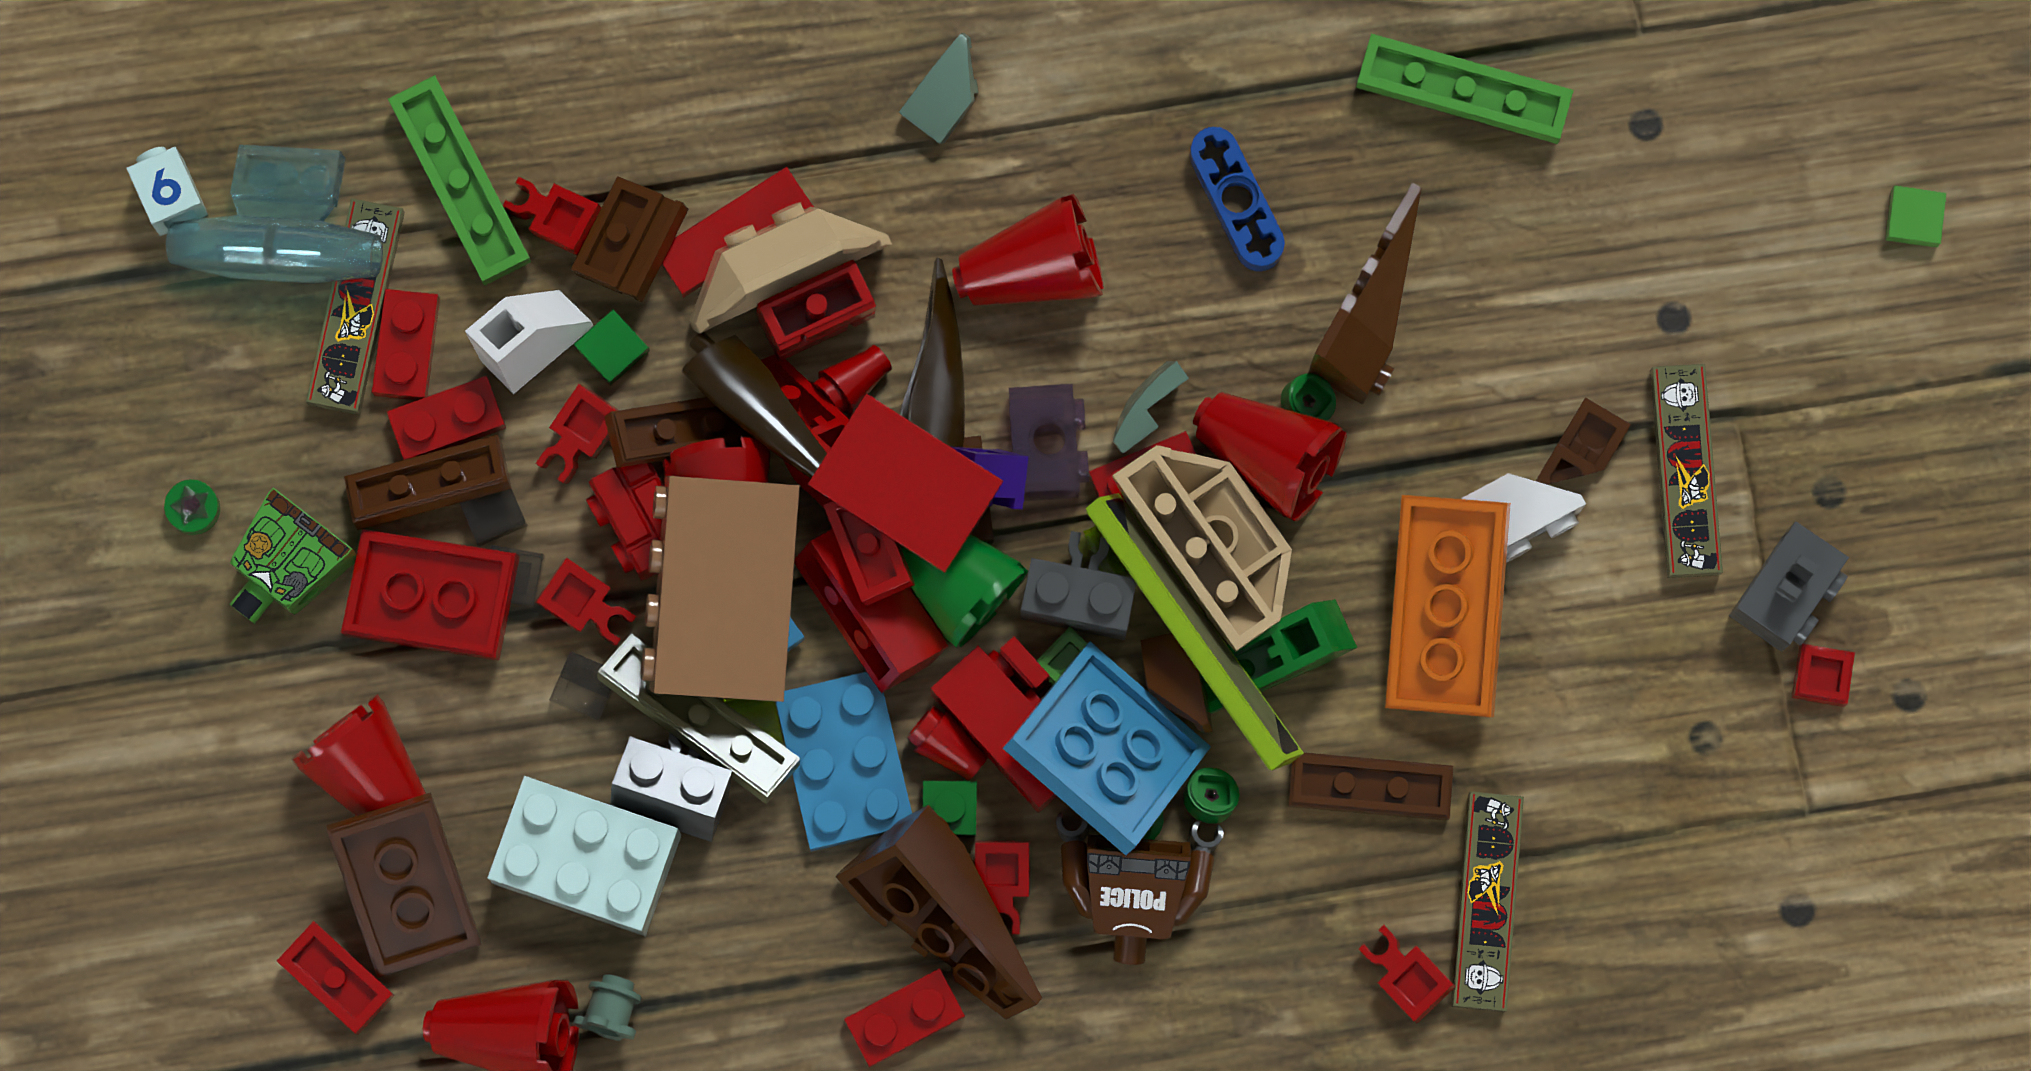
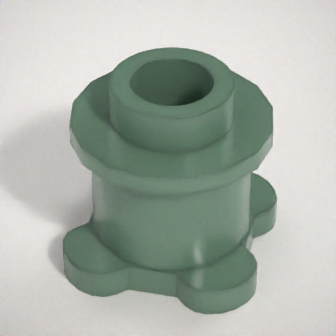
(610, 1008)

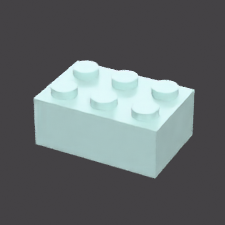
(584, 856)

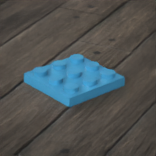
(1107, 748)

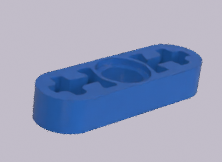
(1208, 170)

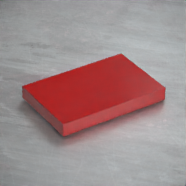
(905, 483)
(430, 594)

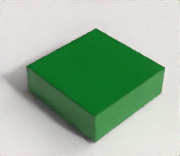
(611, 347)

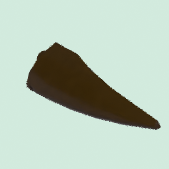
(937, 382)
(752, 398)

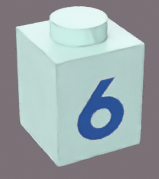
(166, 188)

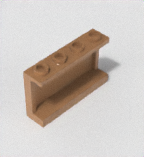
(721, 588)

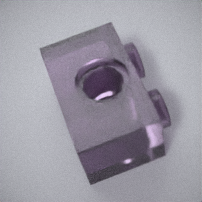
(1041, 410)

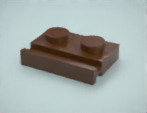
(629, 239)

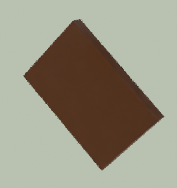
(403, 885)

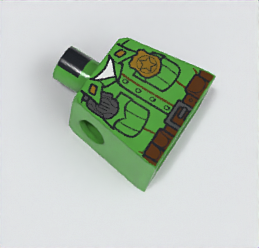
(286, 558)

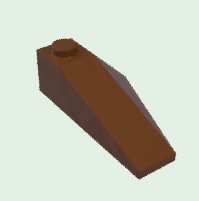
(1364, 329)
(934, 893)

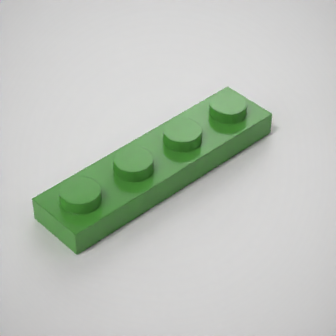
(1464, 88)
(459, 180)

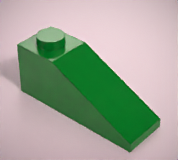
(1293, 647)

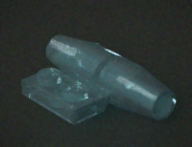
(279, 224)

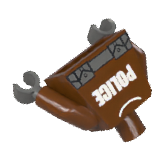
(1136, 892)

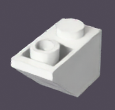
(526, 335)
(1532, 509)

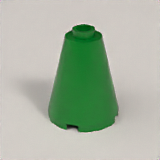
(970, 589)

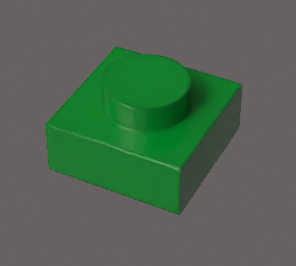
(954, 803)

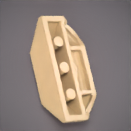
(778, 258)
(1211, 538)

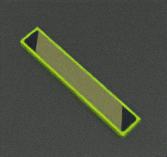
(1194, 631)

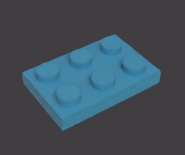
(849, 760)

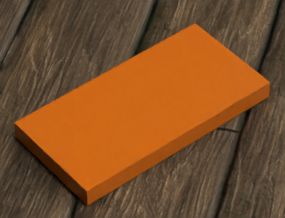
(1447, 605)

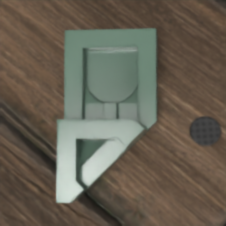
(944, 92)
(1135, 420)

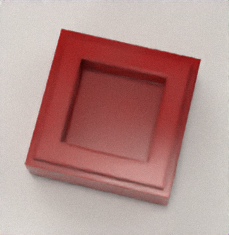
(1024, 665)
(1823, 675)

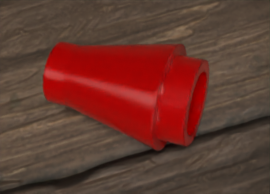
(853, 378)
(946, 743)

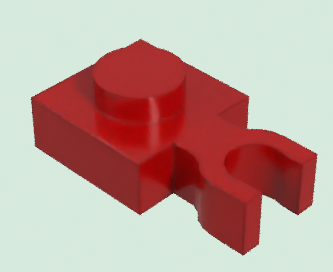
(559, 218)
(581, 430)
(577, 598)
(1005, 873)
(1412, 979)

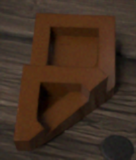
(1585, 444)
(1176, 680)

